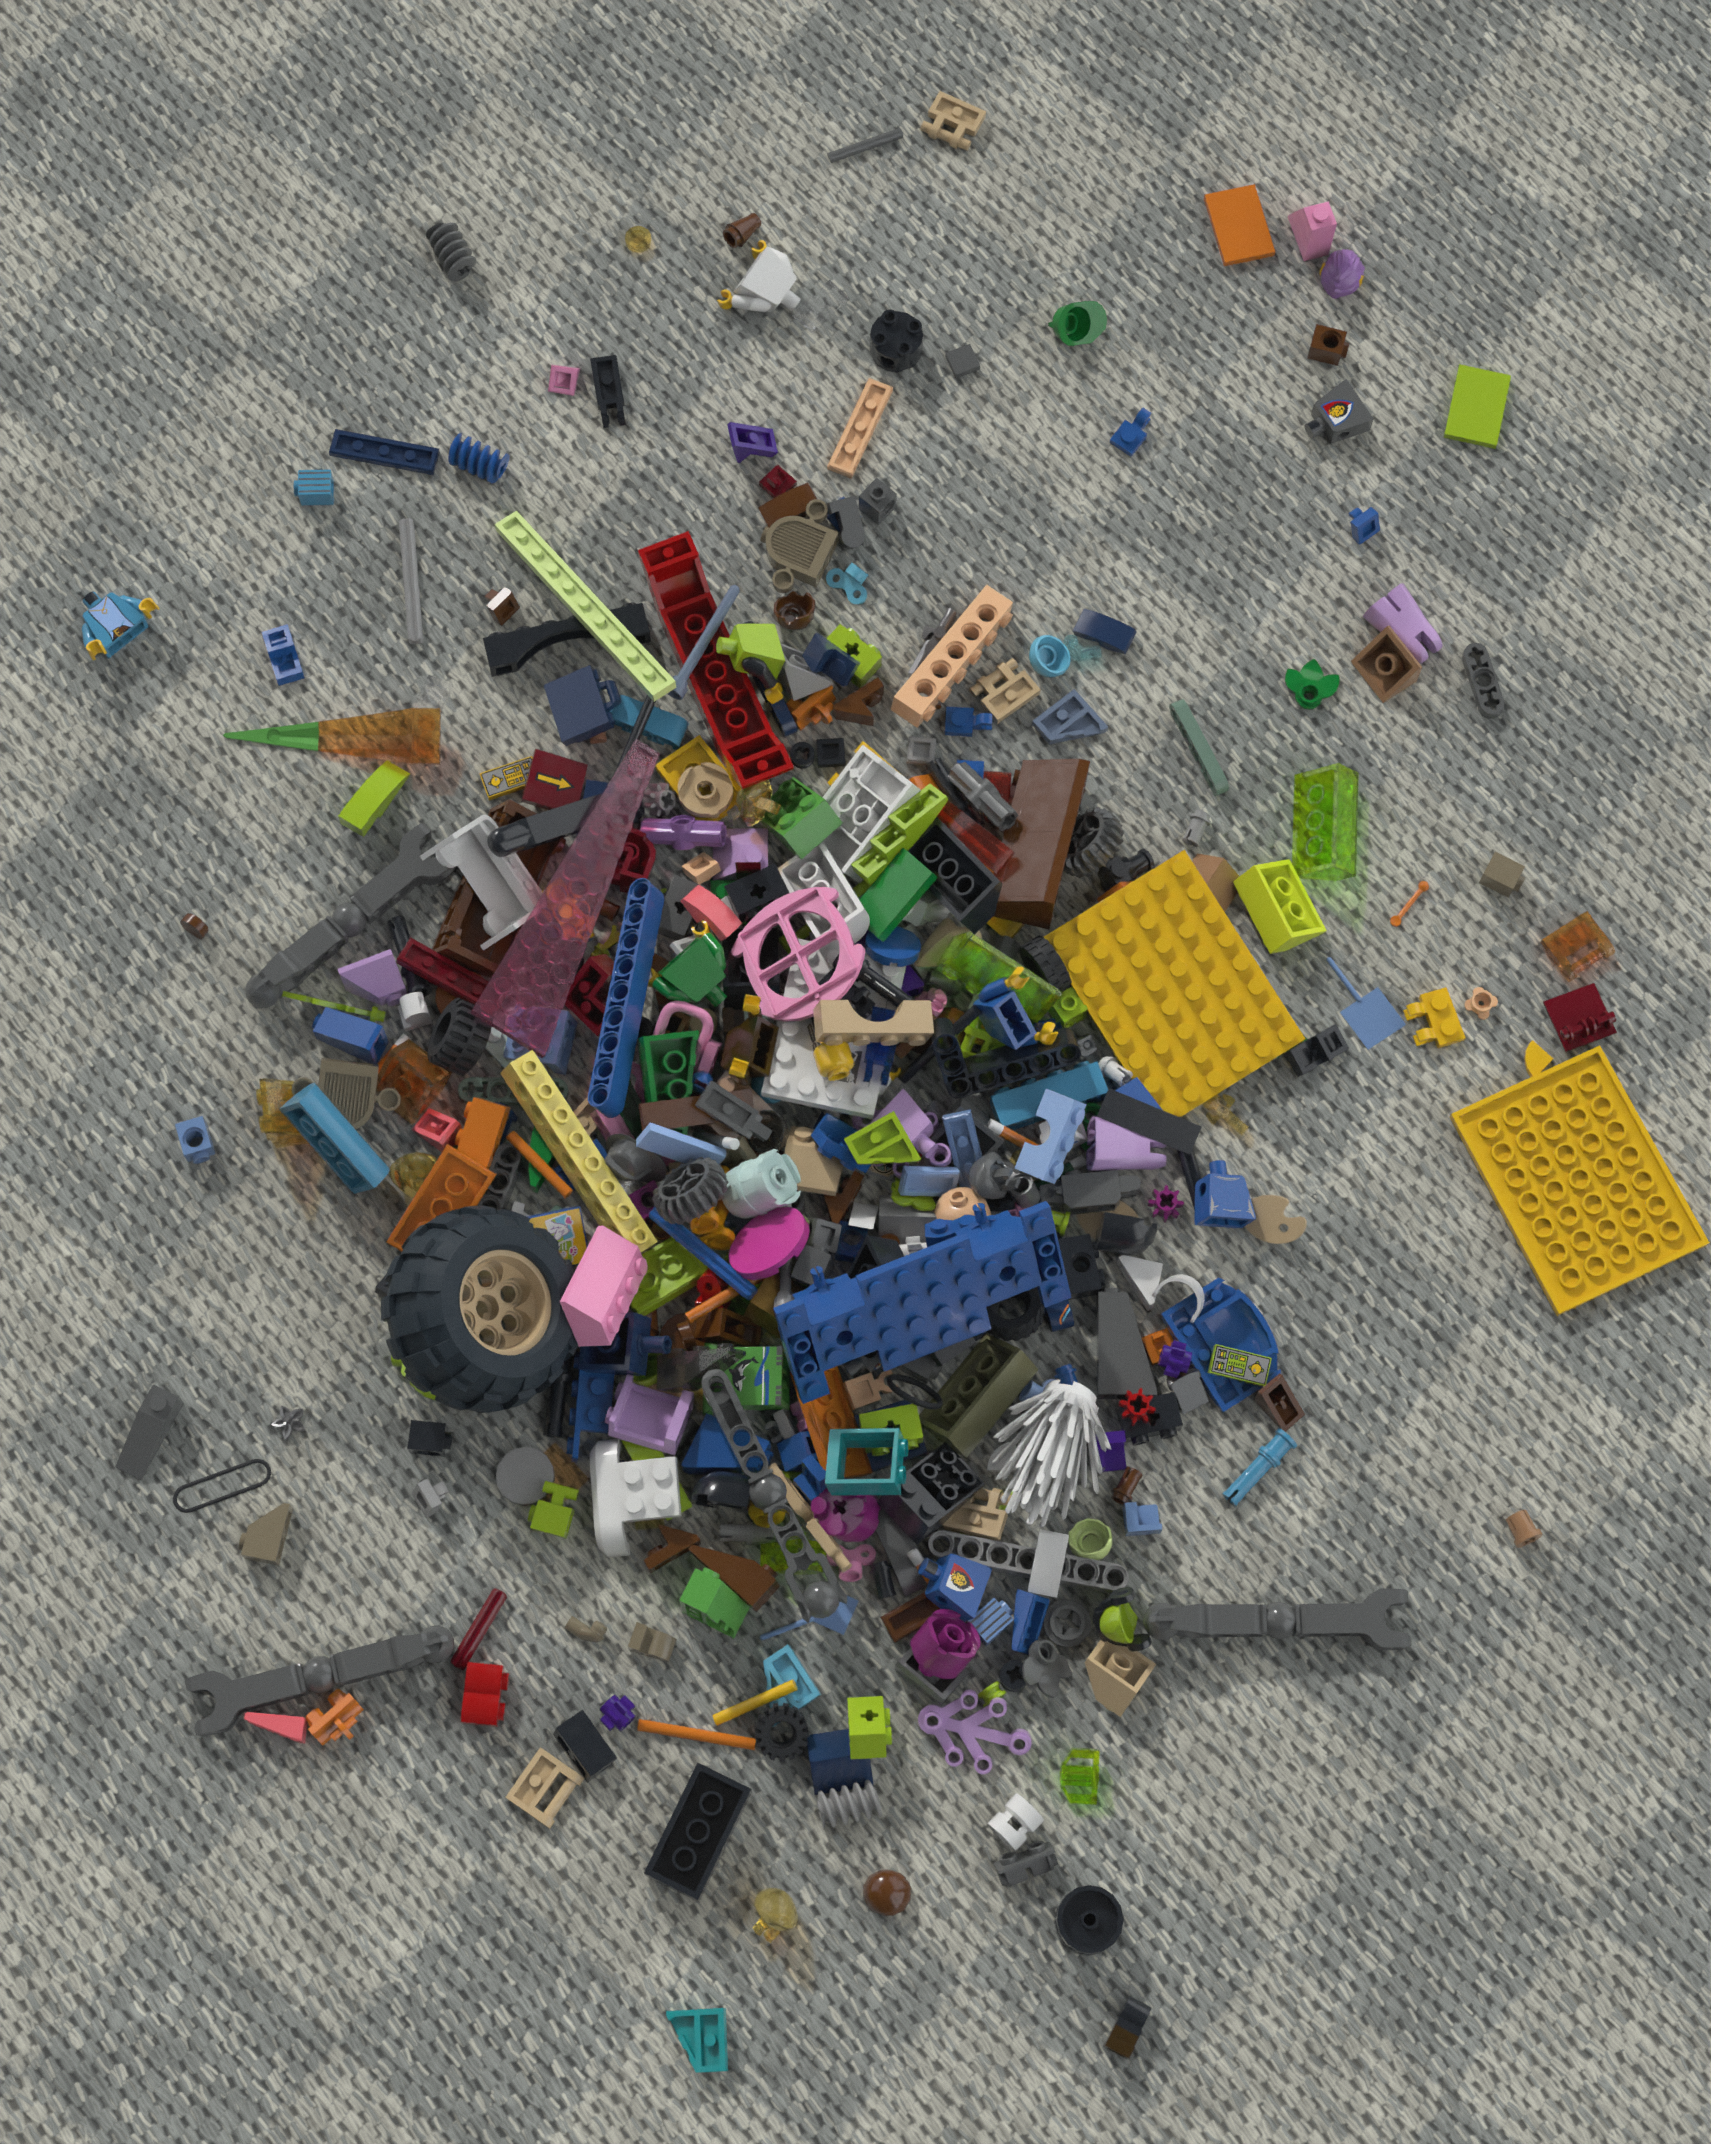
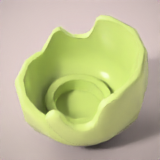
(1097, 1542)

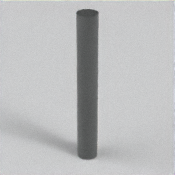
(865, 145)

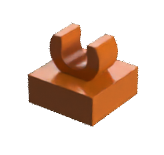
(1154, 1343)

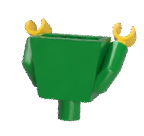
(694, 971)

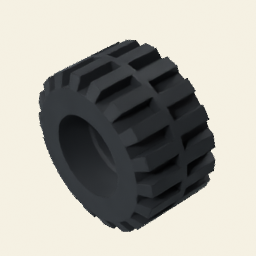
(458, 1038)

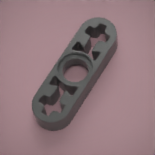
(1488, 671)

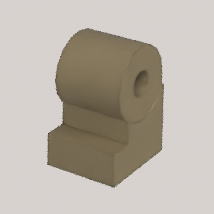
(651, 1643)

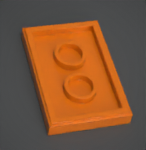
(1239, 225)

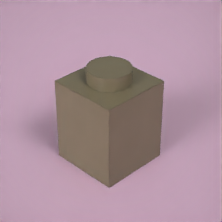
(1503, 875)

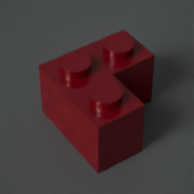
(590, 991)

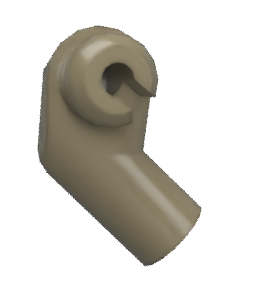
(584, 1632)

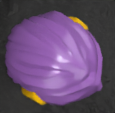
(1342, 273)

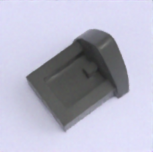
(1188, 1389)

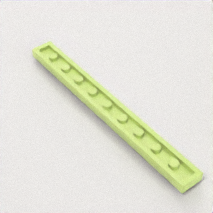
(585, 606)

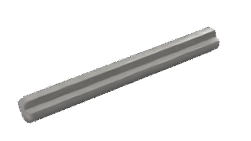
(411, 581)

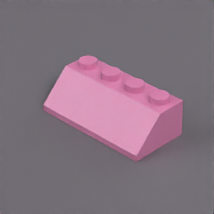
(603, 1288)

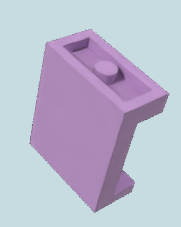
(649, 1416)

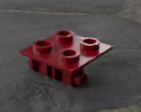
(1580, 1017)

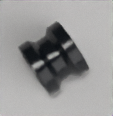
(1011, 1680)

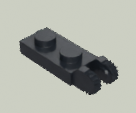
(608, 387)

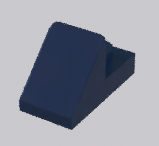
(831, 660)

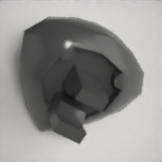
(991, 1178)

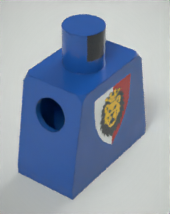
(955, 1583)

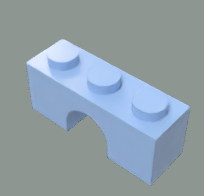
(1047, 1159)

